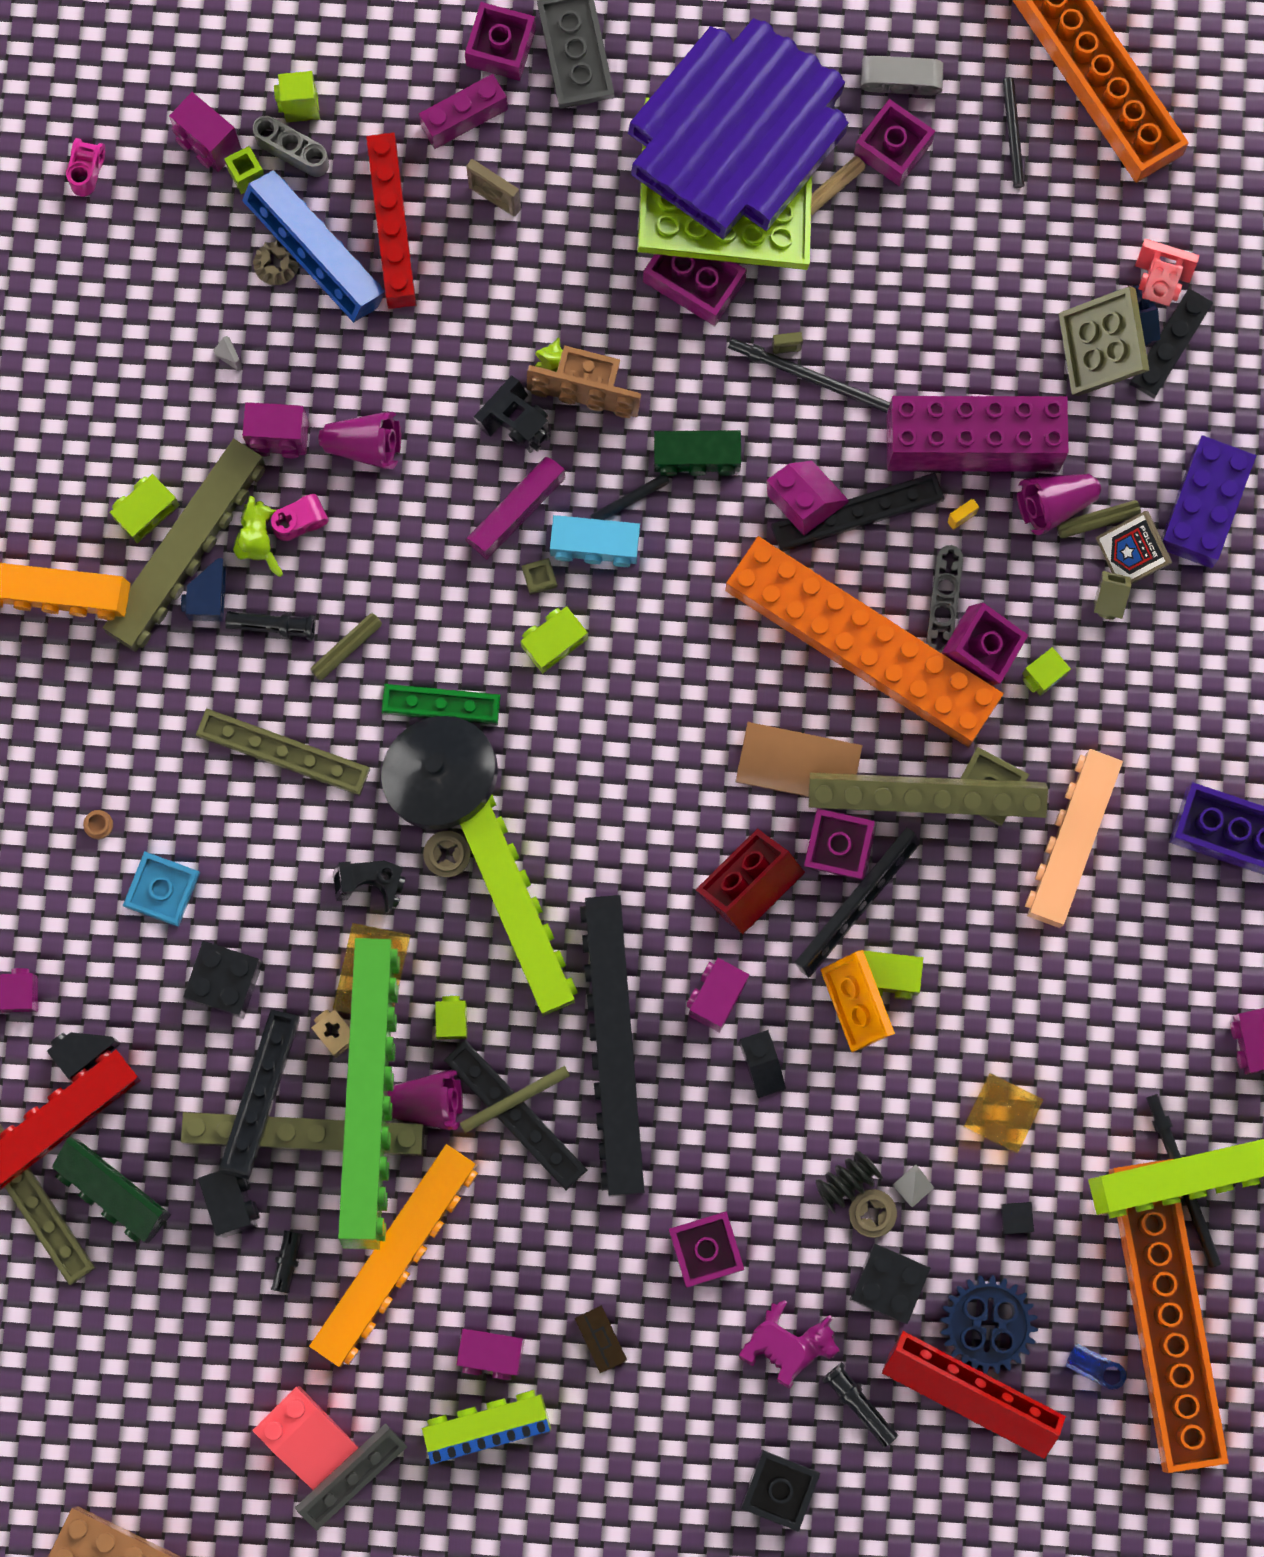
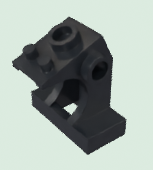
(528, 429)
(350, 876)

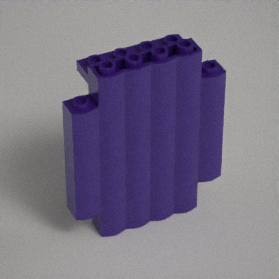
(738, 127)

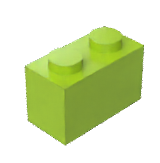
(297, 96)
(144, 507)
(553, 639)
(896, 973)

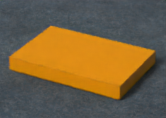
(857, 1001)

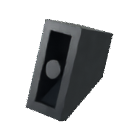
(79, 1051)
(762, 1064)

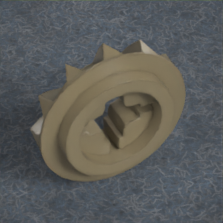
(271, 274)
(446, 840)
(879, 1200)

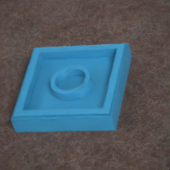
(161, 889)

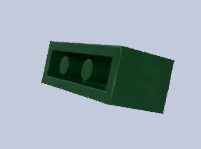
(697, 452)

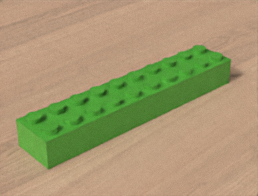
(367, 1094)

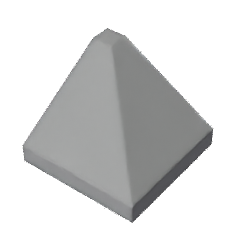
(227, 353)
(913, 1186)

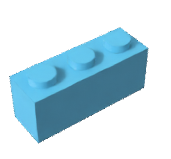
(594, 540)

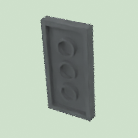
(575, 51)

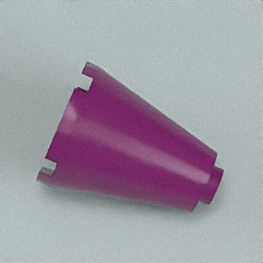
(364, 439)
(1055, 499)
(429, 1100)

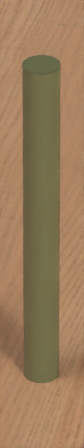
(514, 1099)

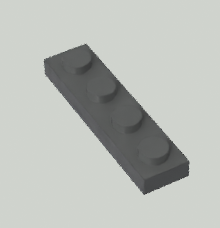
(351, 1477)

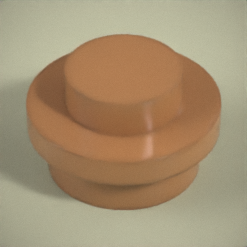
(98, 824)

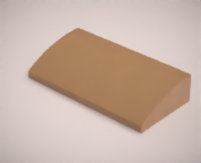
(785, 758)

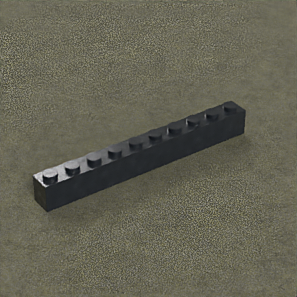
(614, 1046)

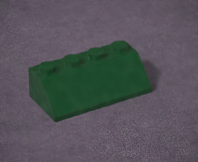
(110, 1190)

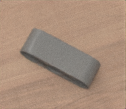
(902, 75)
(284, 135)

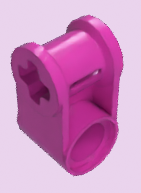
(84, 161)
(302, 516)

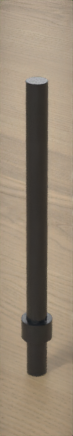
(757, 354)
(1162, 1125)

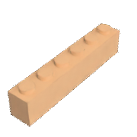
(1074, 838)

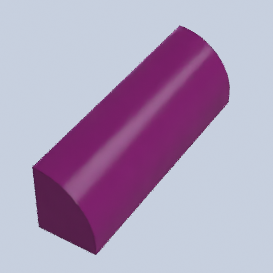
(516, 507)

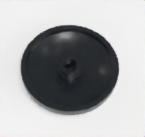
(439, 772)

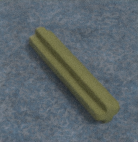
(1098, 519)
(346, 646)

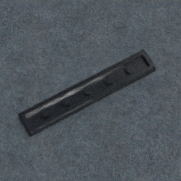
(864, 511)
(857, 902)
(259, 1094)
(520, 1119)

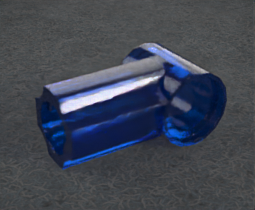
(1093, 1366)

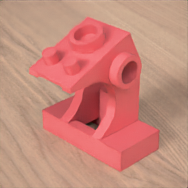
(1162, 278)

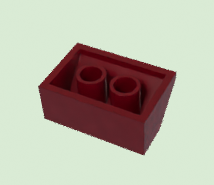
(750, 881)

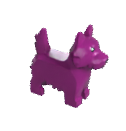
(787, 1350)

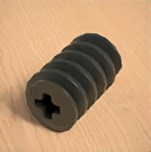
(847, 1180)

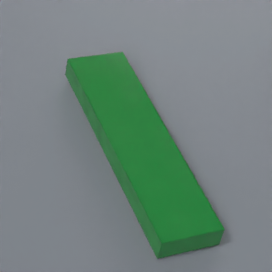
(433, 702)

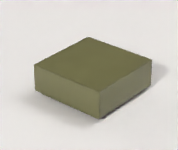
(787, 342)
(539, 576)

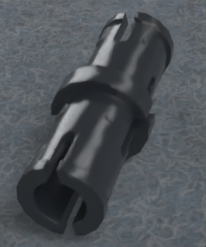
(286, 1261)

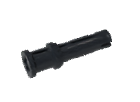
(284, 625)
(851, 1394)

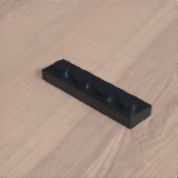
(1173, 342)

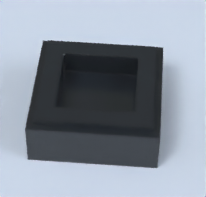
(1017, 1218)

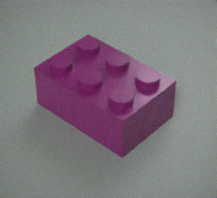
(695, 283)

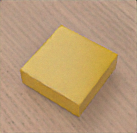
(963, 514)

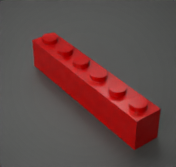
(391, 220)
(63, 1114)
(974, 1395)

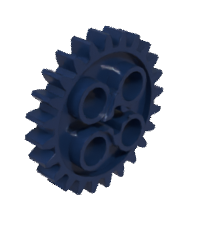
(1015, 1327)

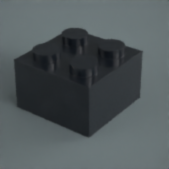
(223, 979)
(228, 1203)
(890, 1283)
(780, 1490)

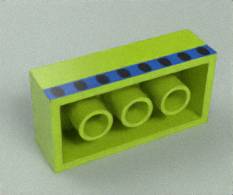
(486, 1428)

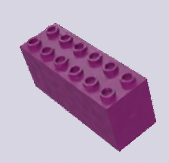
(977, 433)

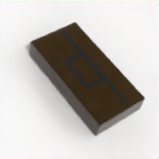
(600, 1339)

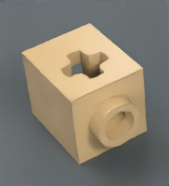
(334, 1045)

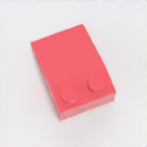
(305, 1438)

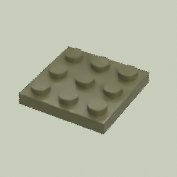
(1103, 341)

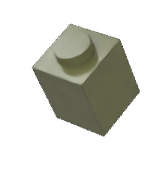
(1112, 595)

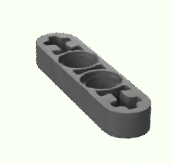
(941, 600)

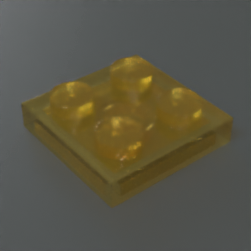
(1003, 1113)

